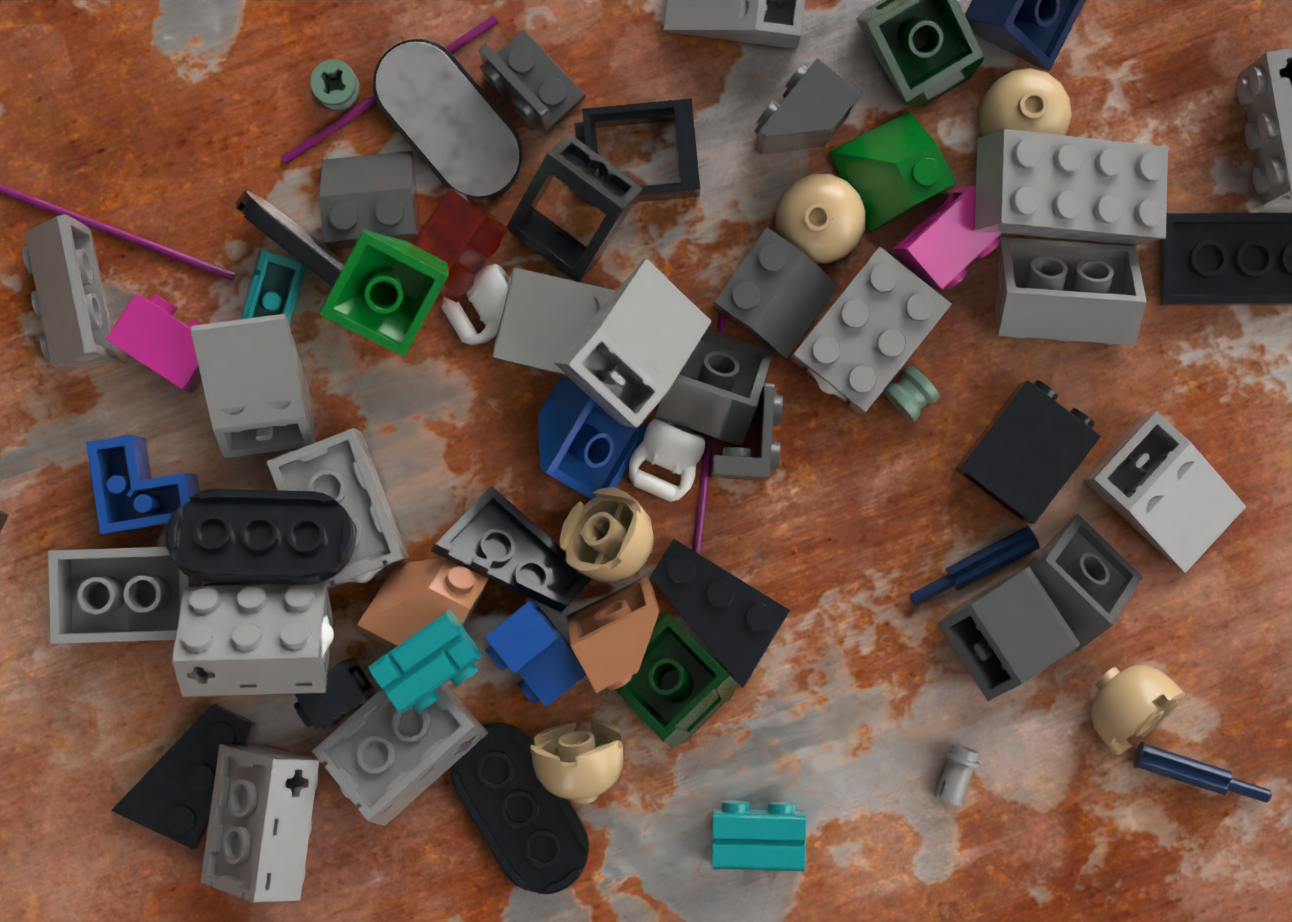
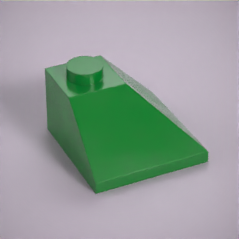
(893, 169)
(385, 290)

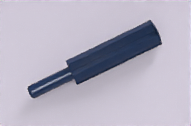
(980, 564)
(1195, 772)

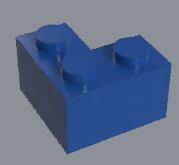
(125, 491)
(537, 651)

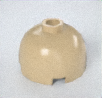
(1025, 102)
(821, 217)
(607, 536)
(1132, 704)
(578, 762)

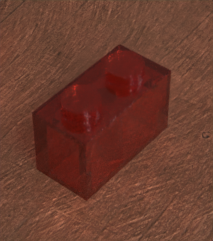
(462, 237)

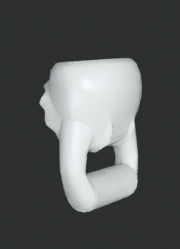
(488, 299)
(670, 448)

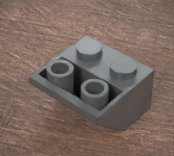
(810, 114)
(1008, 633)

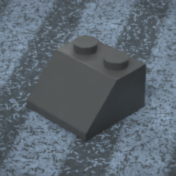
(368, 195)
(775, 293)
(718, 387)
(1085, 579)

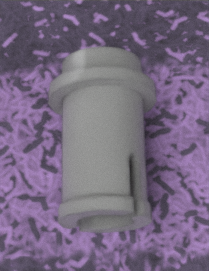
(957, 774)

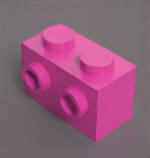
(946, 241)
(158, 340)

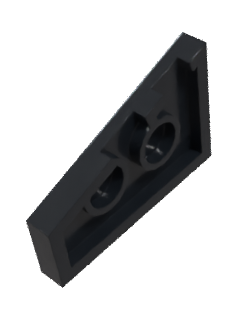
(512, 551)
(720, 608)
(178, 789)

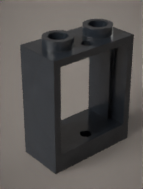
(673, 110)
(610, 193)

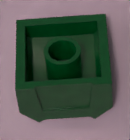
(922, 46)
(676, 683)

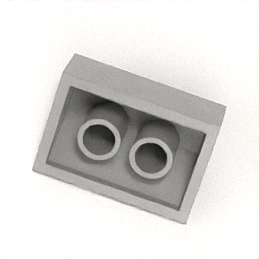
(1069, 291)
(68, 294)

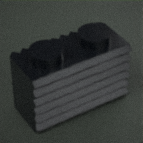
(345, 691)

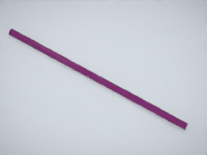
(370, 102)
(126, 236)
(705, 472)

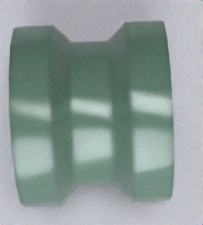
(343, 91)
(912, 393)

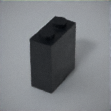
(1029, 451)

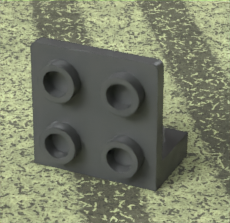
(532, 80)
(737, 462)

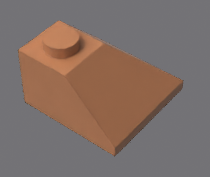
(417, 596)
(614, 634)

